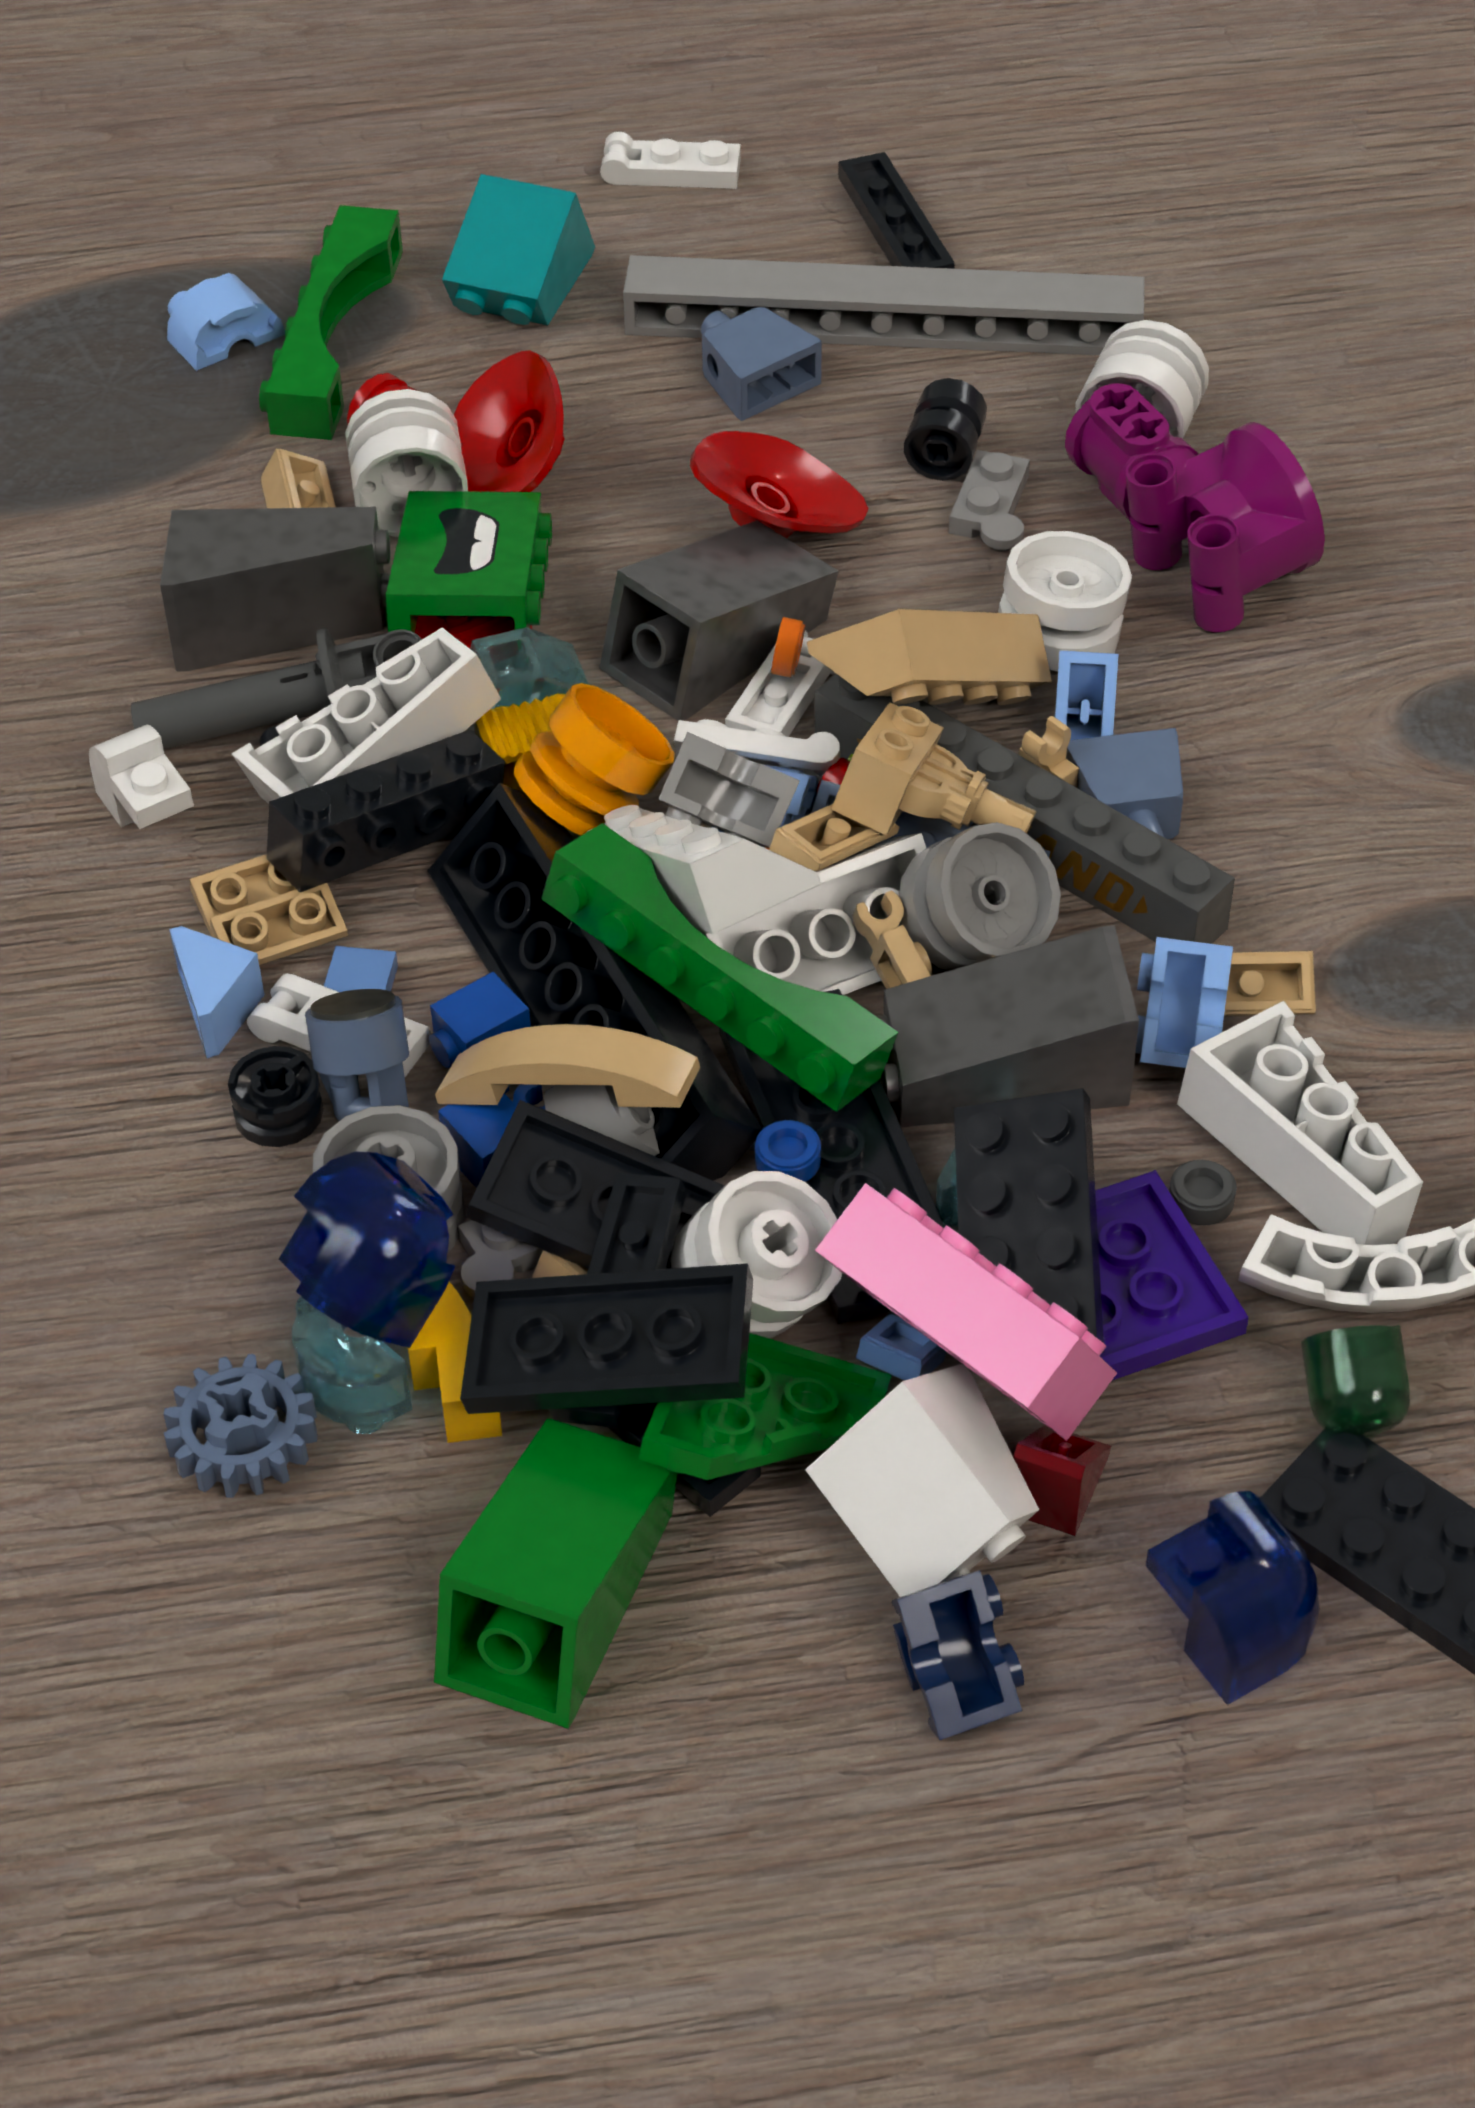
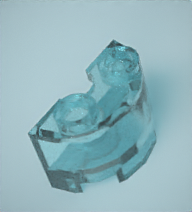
(348, 1376)

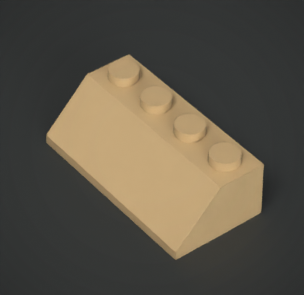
(939, 656)

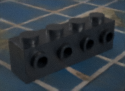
(380, 810)

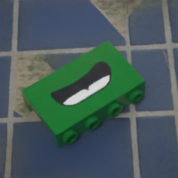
(469, 557)

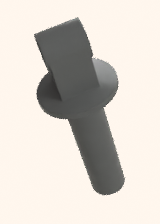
(269, 695)

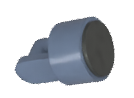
(357, 1036)

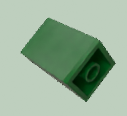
(550, 1572)

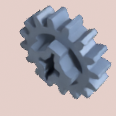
(240, 1425)

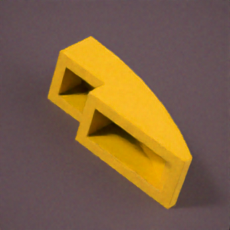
(439, 1361)

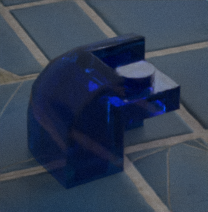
(371, 1246)
(1243, 1591)

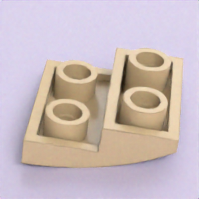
(264, 912)

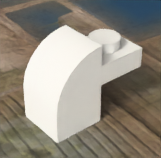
(138, 778)

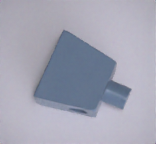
(758, 359)
(1134, 776)

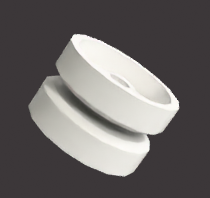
(1072, 586)
(775, 1229)

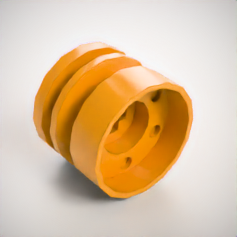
(593, 759)

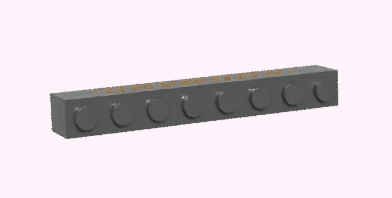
(1091, 845)

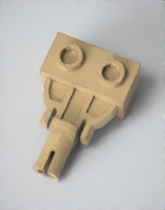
(906, 771)

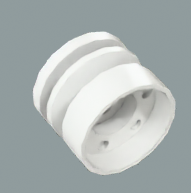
(1159, 365)
(402, 446)

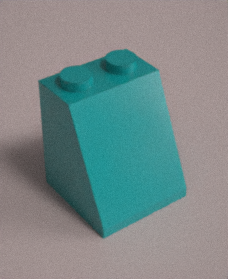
(518, 251)

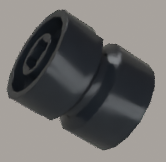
(945, 429)

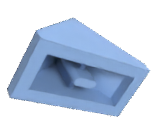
(1086, 693)
(219, 983)

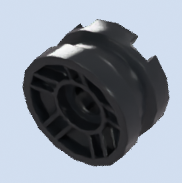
(275, 1096)

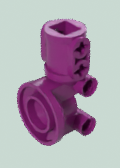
(1237, 503)

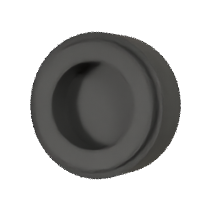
(1203, 1191)

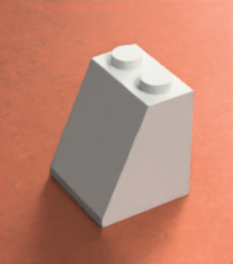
(927, 1482)

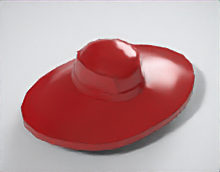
(511, 425)
(776, 484)

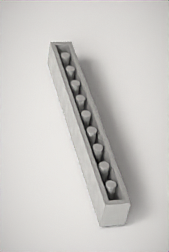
(887, 303)

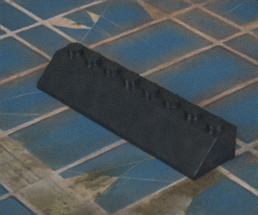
(565, 976)

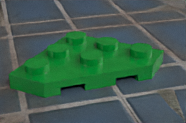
(789, 1409)

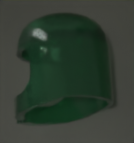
(1357, 1379)

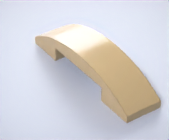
(637, 1066)

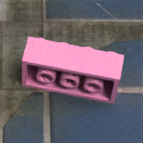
(970, 1307)

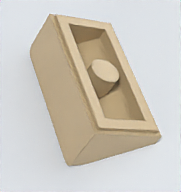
(296, 482)
(824, 839)
(1269, 978)

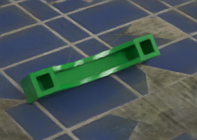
(305, 381)
(805, 1033)

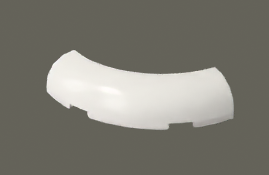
(1355, 1277)

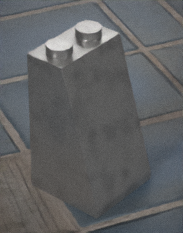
(270, 579)
(709, 614)
(1014, 1030)

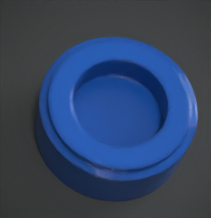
(788, 1148)

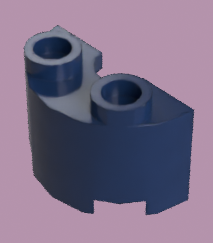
(954, 1653)

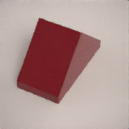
(1060, 1475)

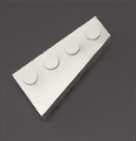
(414, 701)
(1299, 1128)

